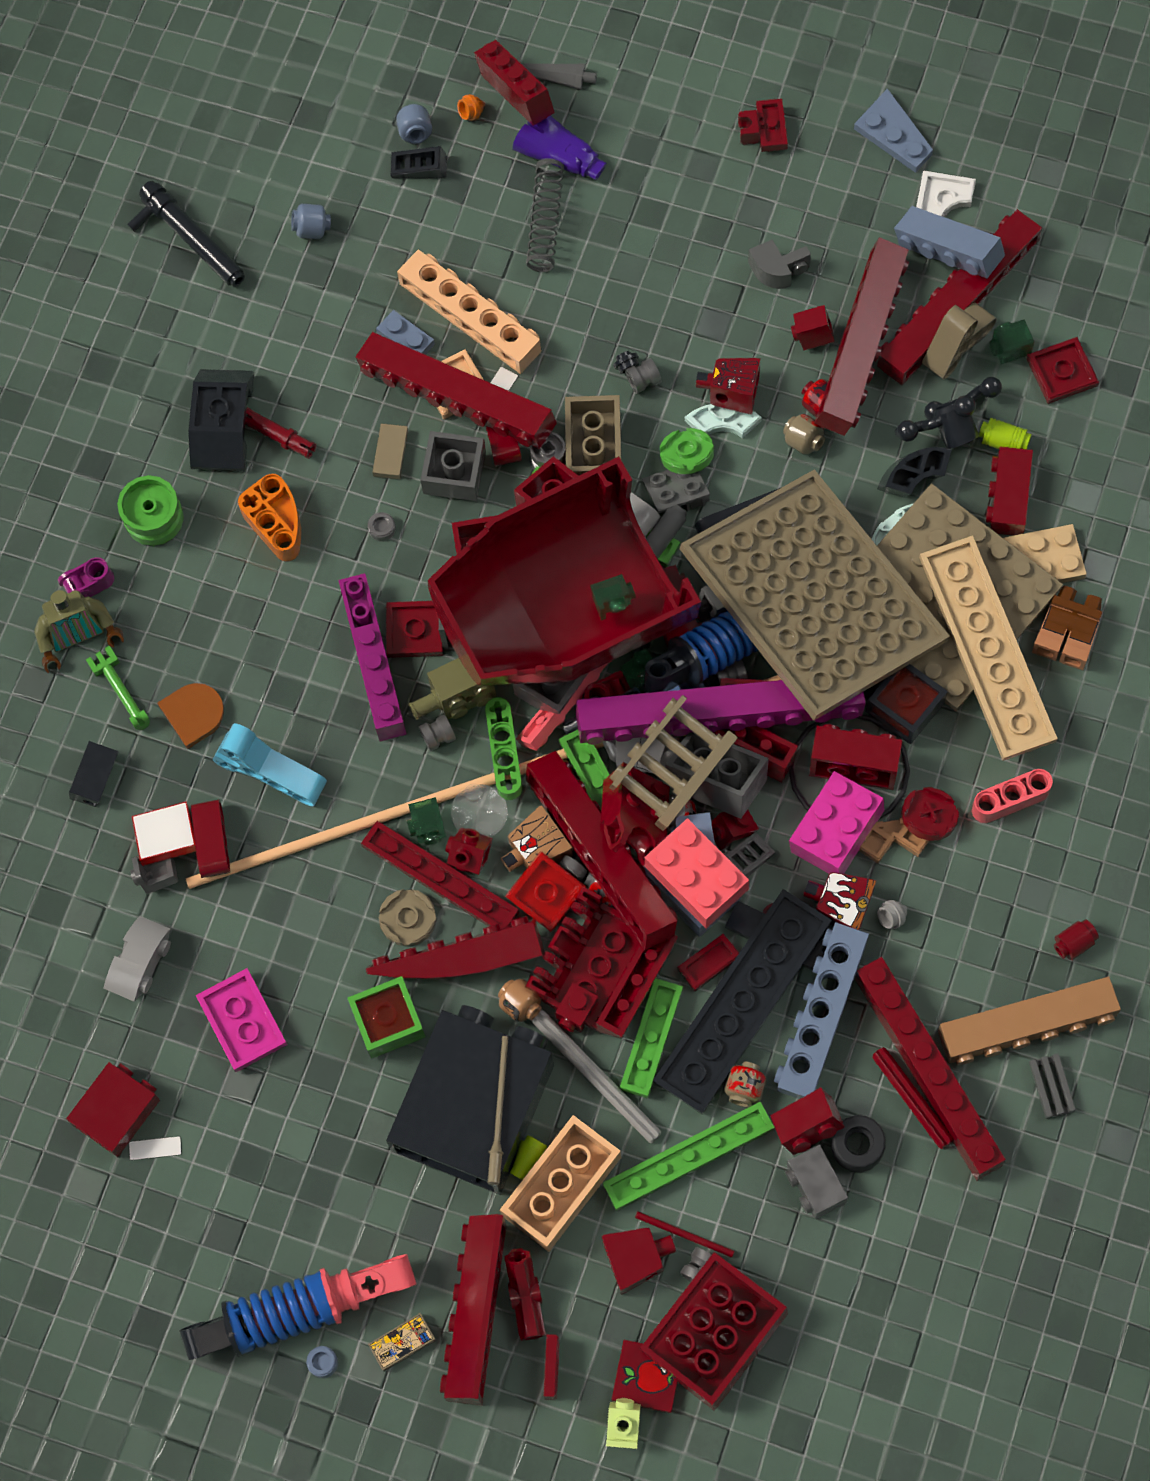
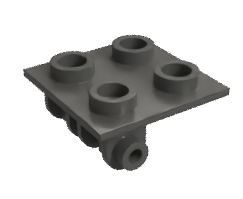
(676, 489)

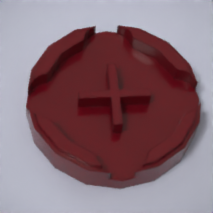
(930, 814)

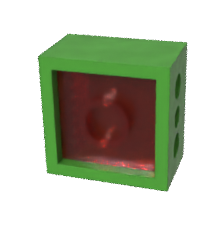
(386, 1017)

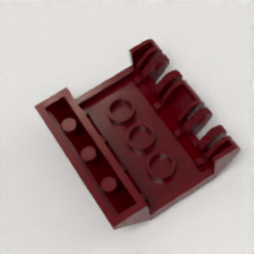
(603, 960)

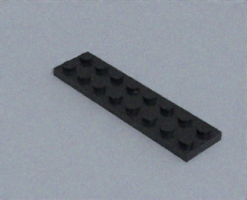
(742, 1001)

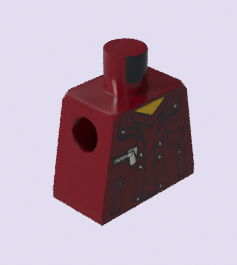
(732, 383)

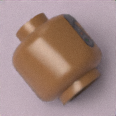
(519, 1001)

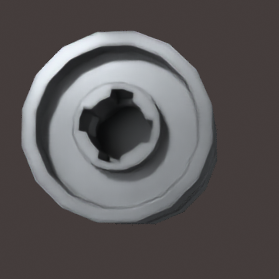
(552, 447)

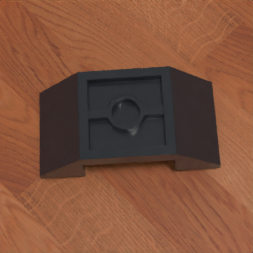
(219, 419)

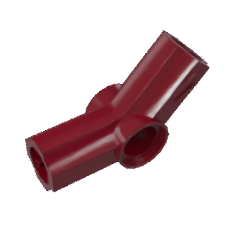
(525, 1294)

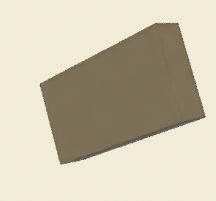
(390, 451)

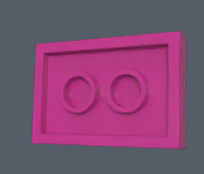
(241, 1020)

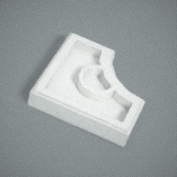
(944, 192)

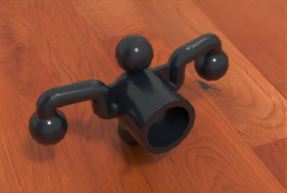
(951, 418)

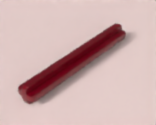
(912, 1098)

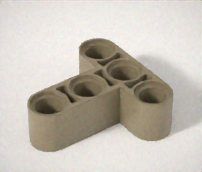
(955, 336)

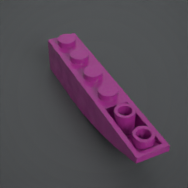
(372, 657)

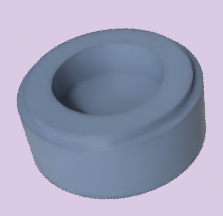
(322, 1362)

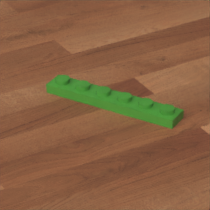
(688, 1156)

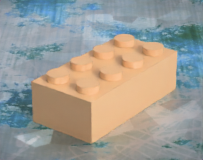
(560, 1183)

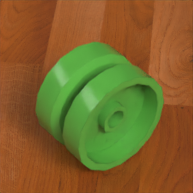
(150, 510)

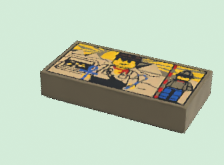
(401, 1342)

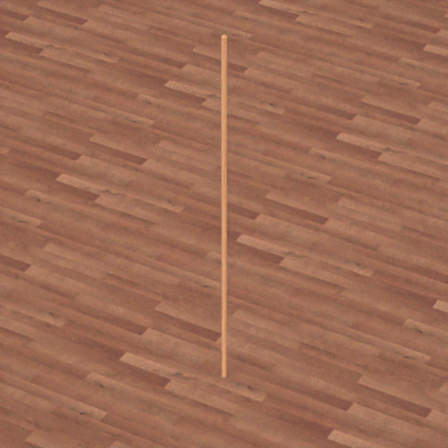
(359, 824)

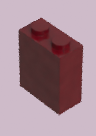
(114, 1108)

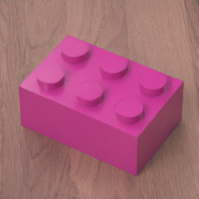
(836, 824)

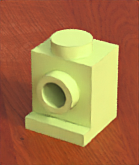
(623, 1436)

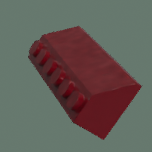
(475, 1309)

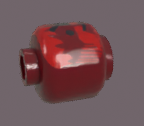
(813, 395)

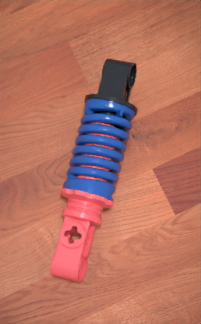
(698, 654)
(294, 1310)

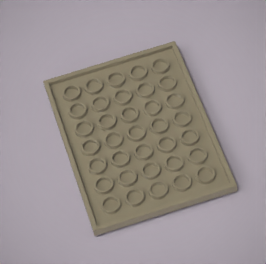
(814, 594)

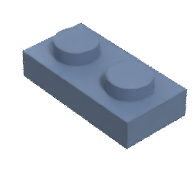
(404, 332)

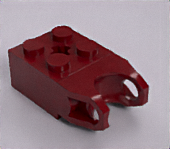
(631, 819)

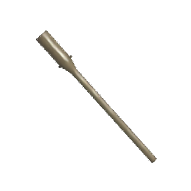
(496, 1151)

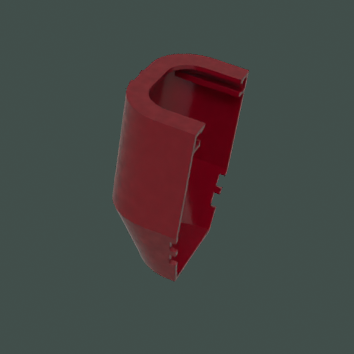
(522, 588)

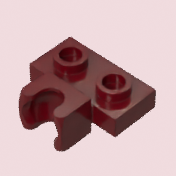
(764, 124)

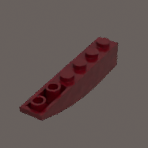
(467, 954)

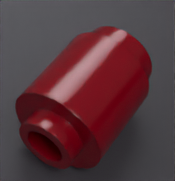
(1075, 939)

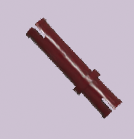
(287, 437)

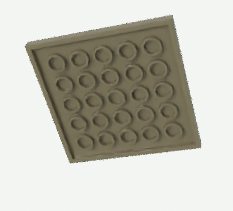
(1019, 582)

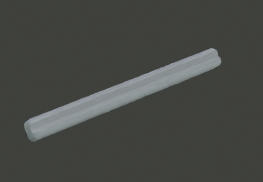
(597, 1077)

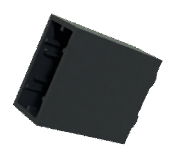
(454, 1095)

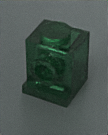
(612, 595)

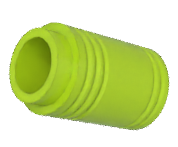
(1002, 434)

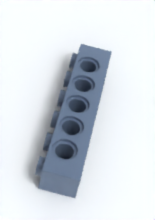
(839, 939)

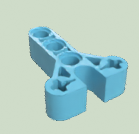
(250, 756)

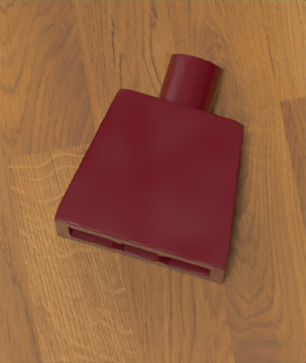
(636, 1256)

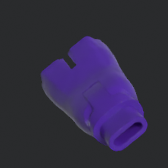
(554, 141)

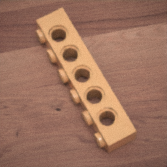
(515, 354)

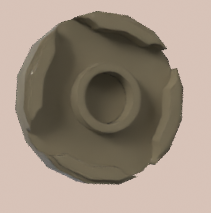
(407, 917)

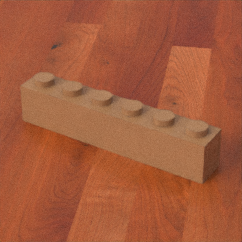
(1029, 1020)

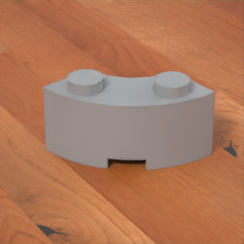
(142, 950)

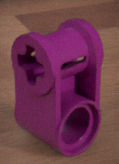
(84, 578)

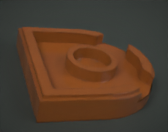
(193, 712)

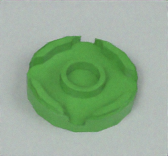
(686, 451)

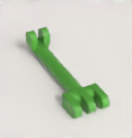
(138, 718)

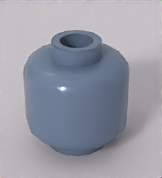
(414, 123)
(310, 221)

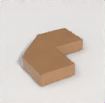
(885, 834)

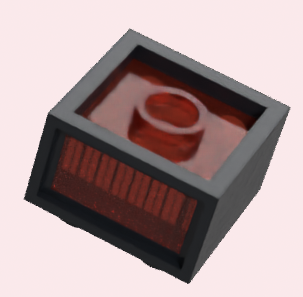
(906, 702)

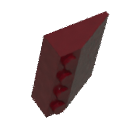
(714, 1331)

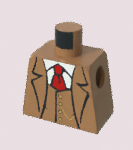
(536, 835)

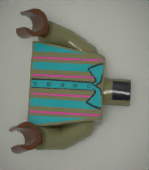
(70, 620)

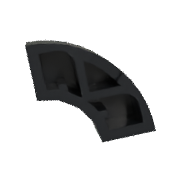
(912, 468)

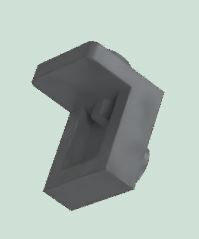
(154, 875)

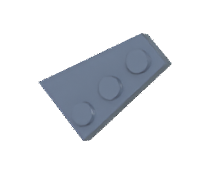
(894, 132)

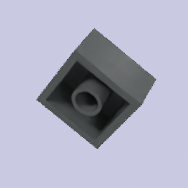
(453, 466)

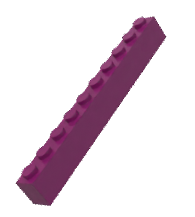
(714, 707)

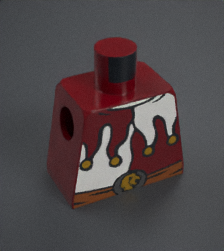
(842, 898)

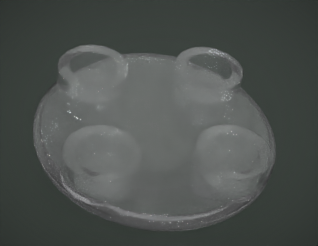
(479, 809)

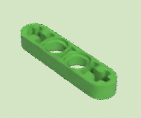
(502, 748)

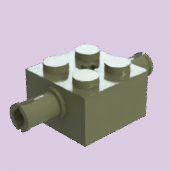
(452, 692)

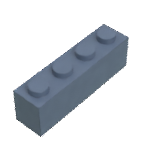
(949, 242)

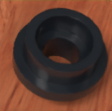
(626, 360)

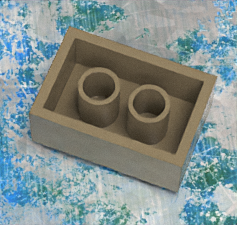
(592, 431)

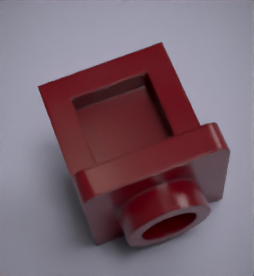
(731, 828)
(575, 1008)

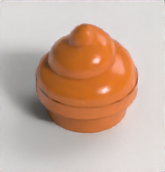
(470, 107)

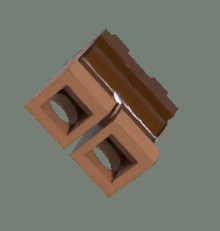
(1072, 619)

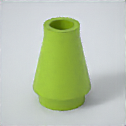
(528, 1154)

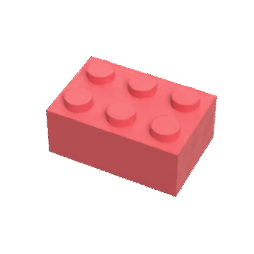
(696, 873)

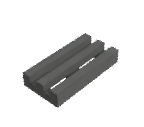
(1045, 1062)

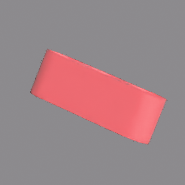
(1021, 786)

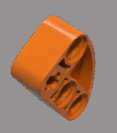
(276, 509)

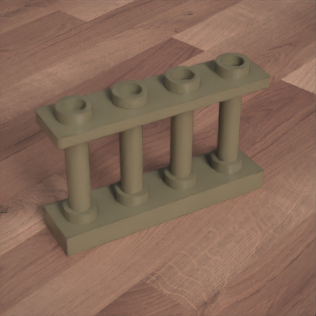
(699, 765)

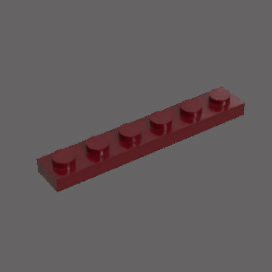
(438, 876)

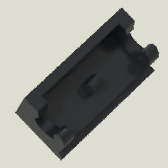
(92, 774)

